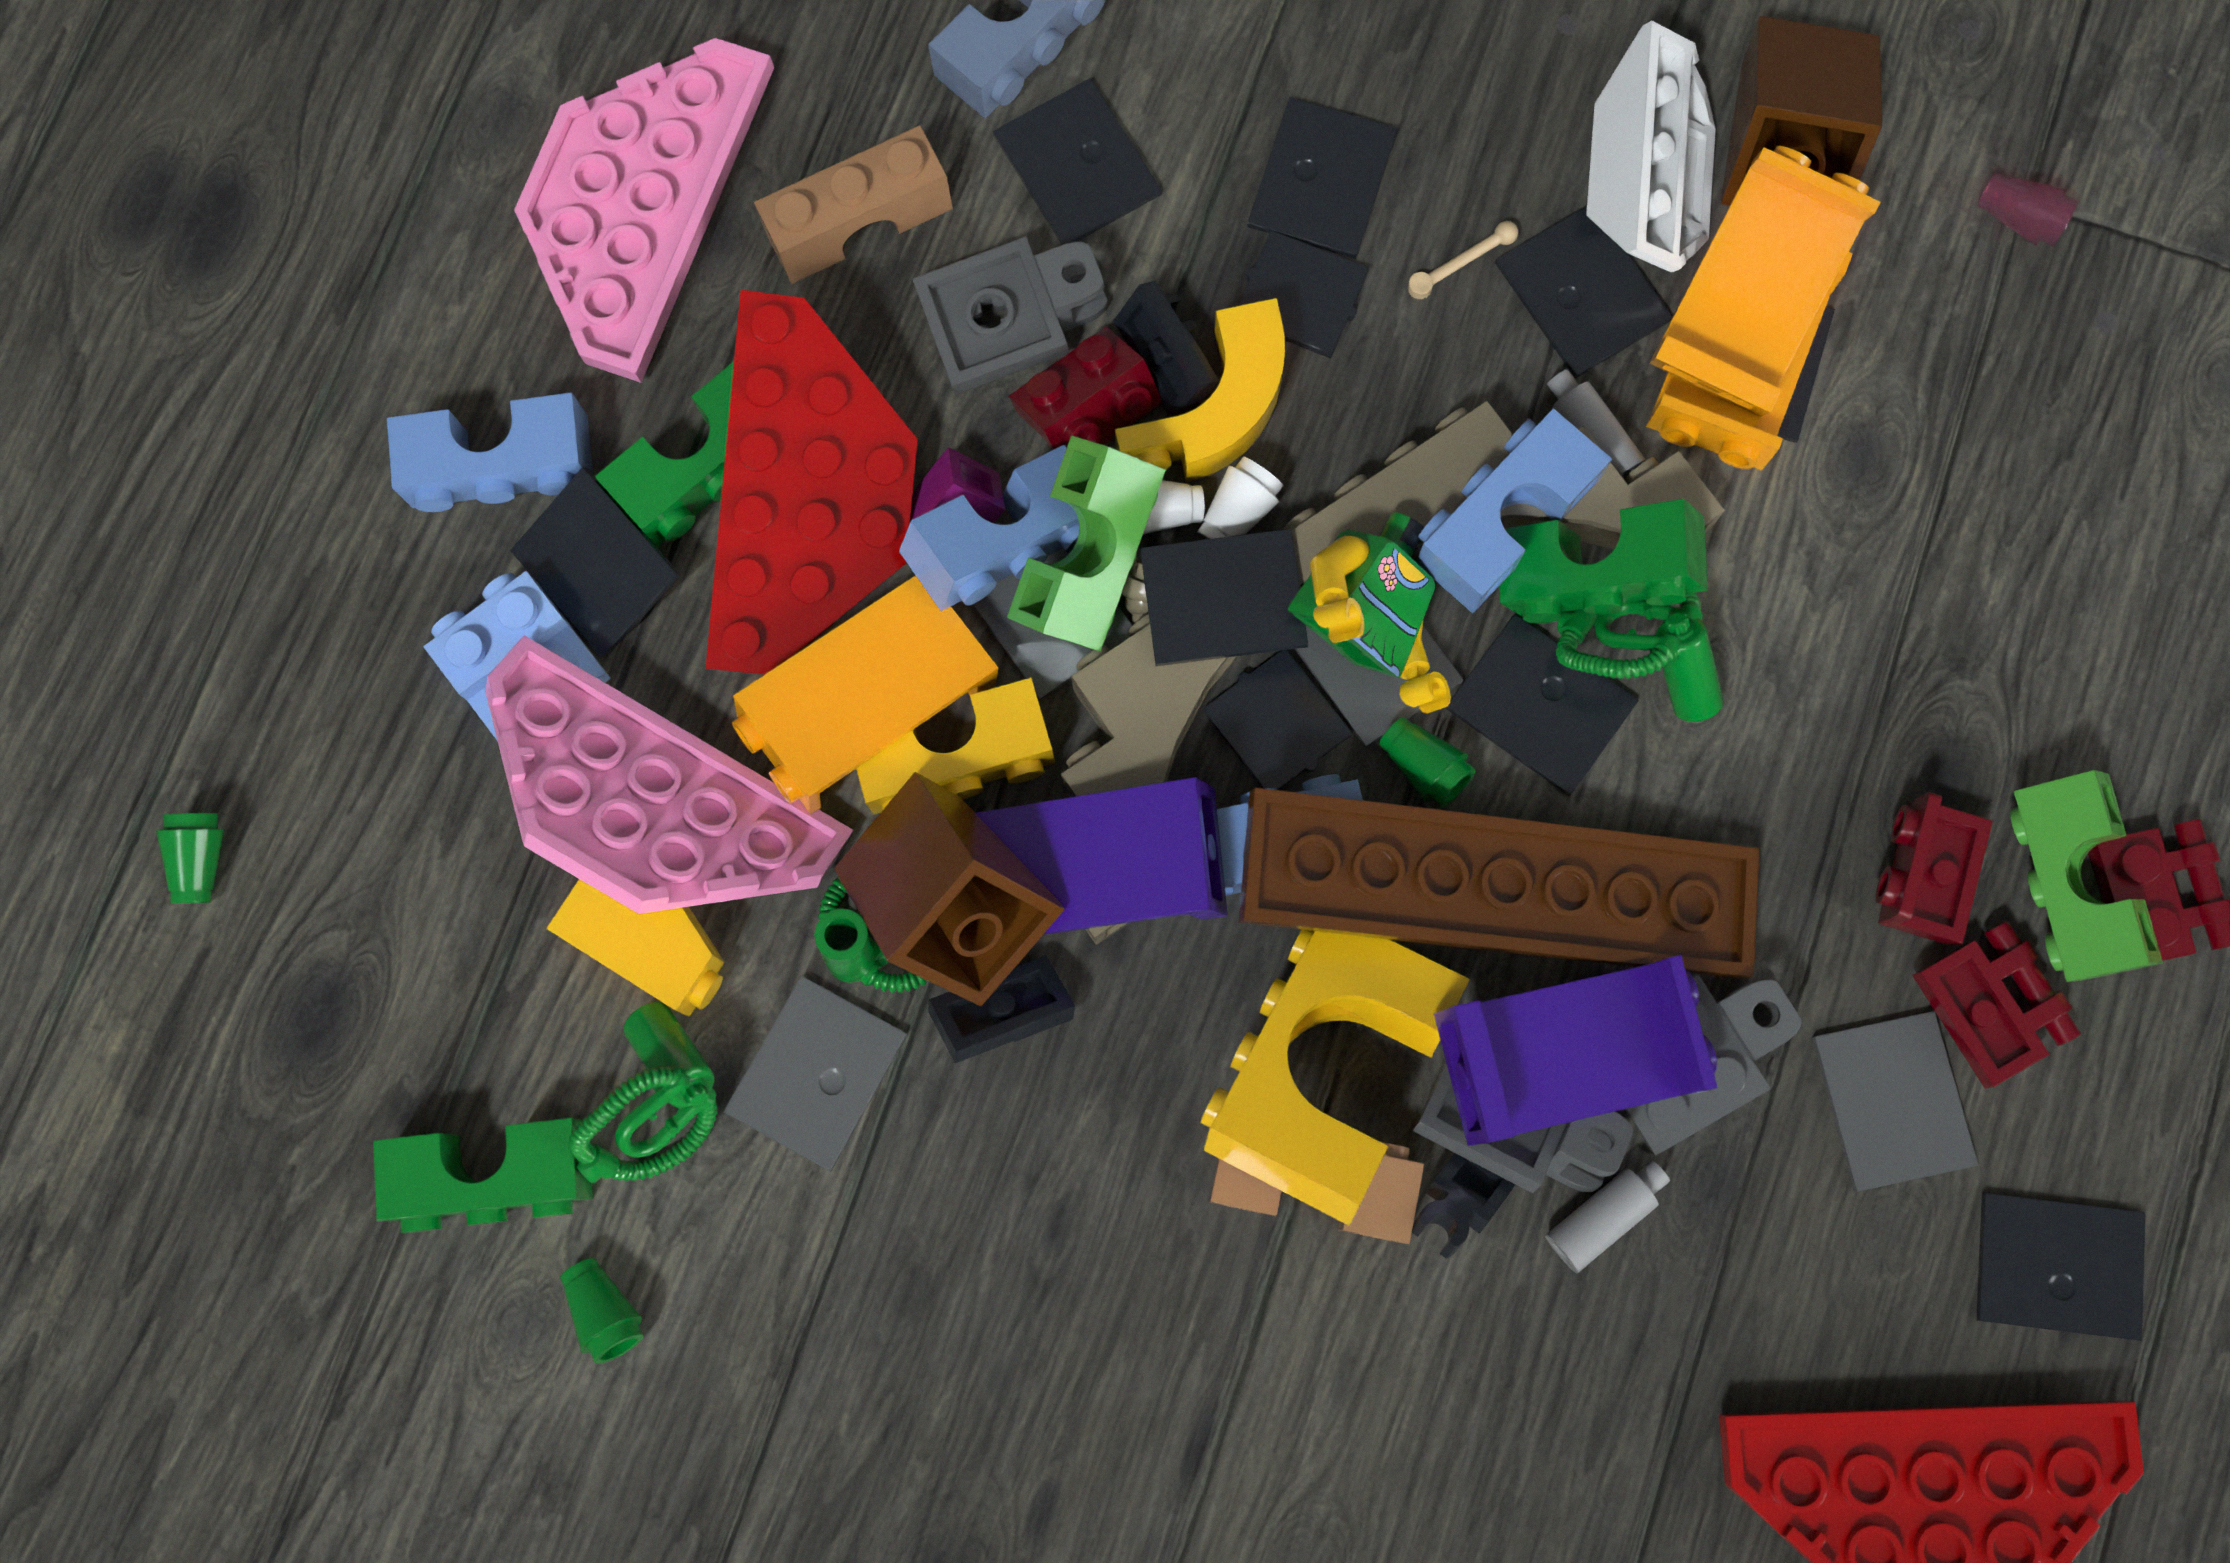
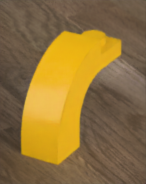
(1237, 412)

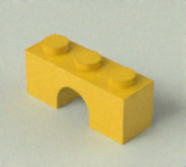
(1006, 743)

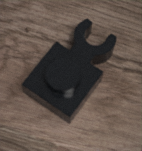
(1464, 1198)

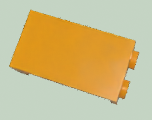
(1763, 279)
(1739, 437)
(860, 690)

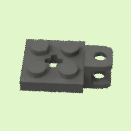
(1040, 301)
(1736, 1043)
(1569, 1152)

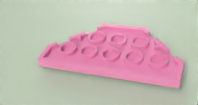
(631, 193)
(641, 799)

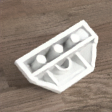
(1654, 151)

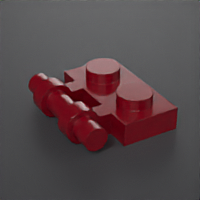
(2143, 870)
(1983, 1014)

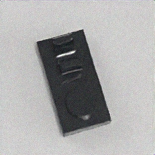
(1167, 347)
(1021, 1006)

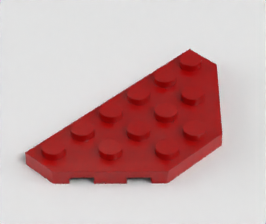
(808, 488)
(1935, 1479)

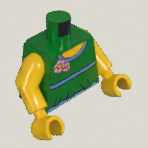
(1371, 607)

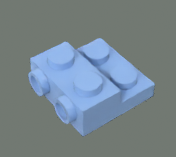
(475, 643)

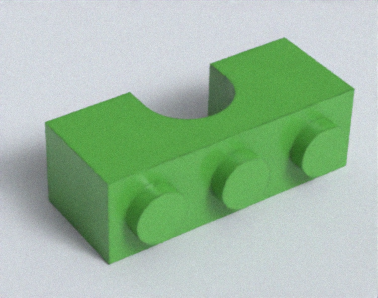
(1113, 503)
(2061, 826)

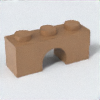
(818, 214)
(1383, 1214)

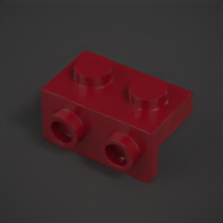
(1088, 392)
(1933, 870)

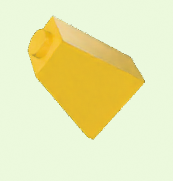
(654, 950)

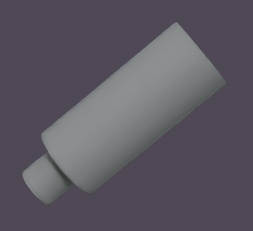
(1585, 408)
(1607, 1215)

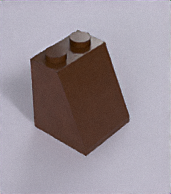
(1808, 93)
(945, 892)

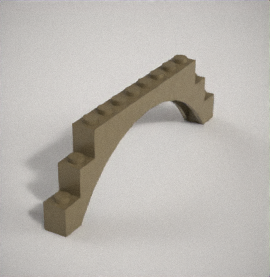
(1152, 708)

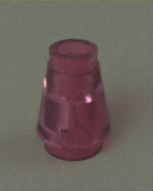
(2029, 207)

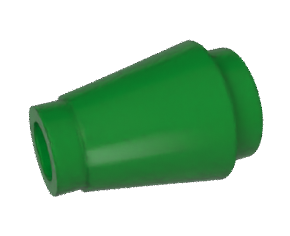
(1428, 762)
(190, 855)
(600, 1312)

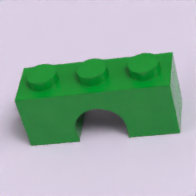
(666, 492)
(1654, 561)
(425, 1178)

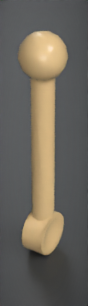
(1421, 283)

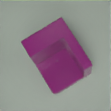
(957, 476)

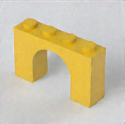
(1265, 1119)

